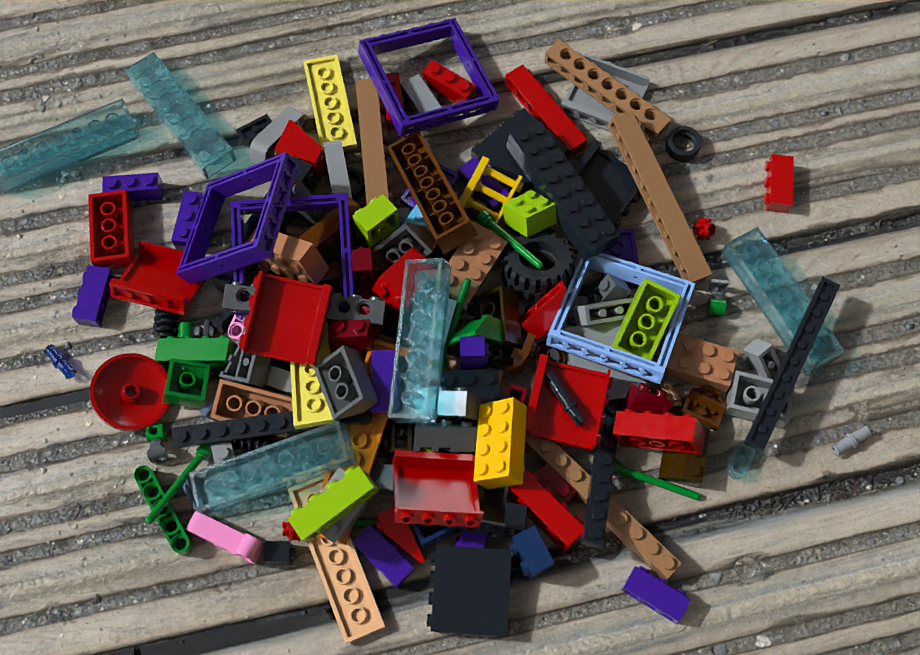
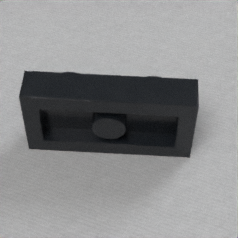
(252, 129)

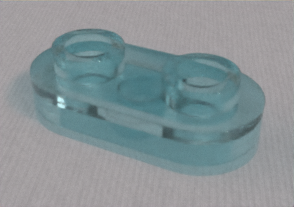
(739, 460)

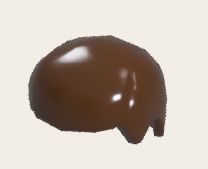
(553, 354)

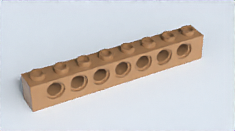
(555, 58)

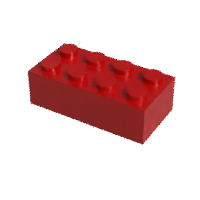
(111, 229)
(659, 431)
(546, 511)

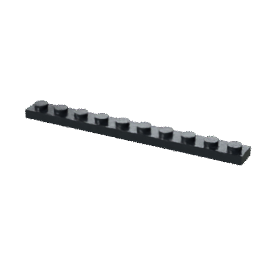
(791, 365)
(247, 428)

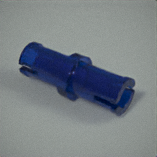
(60, 361)

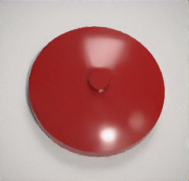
(129, 392)

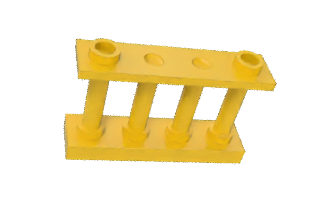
(476, 185)

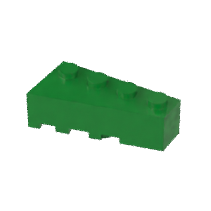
(201, 350)

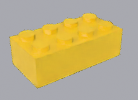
(500, 443)

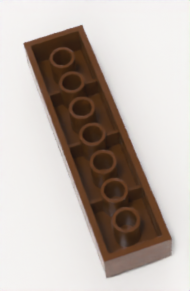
(432, 192)

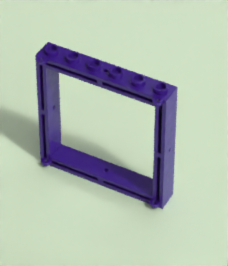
(450, 29)
(281, 172)
(300, 203)

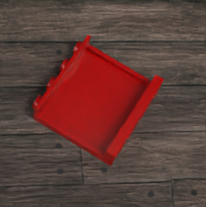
(154, 281)
(286, 319)
(545, 412)
(435, 489)

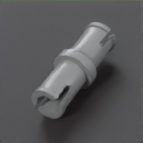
(851, 440)

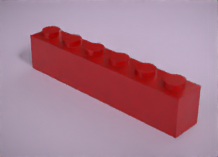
(544, 109)

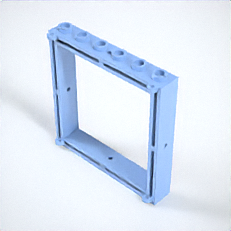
(632, 273)

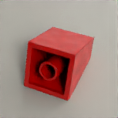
(302, 146)
(391, 281)

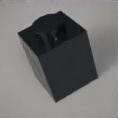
(279, 553)

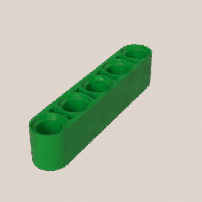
(167, 519)

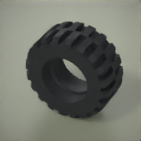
(532, 283)

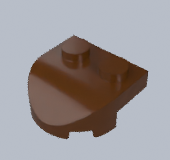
(521, 357)
(705, 405)

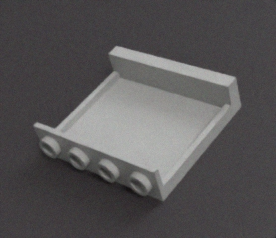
(587, 109)
(604, 334)

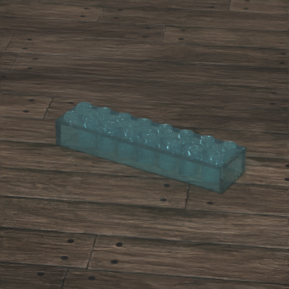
(180, 115)
(66, 145)
(778, 295)
(420, 341)
(272, 468)

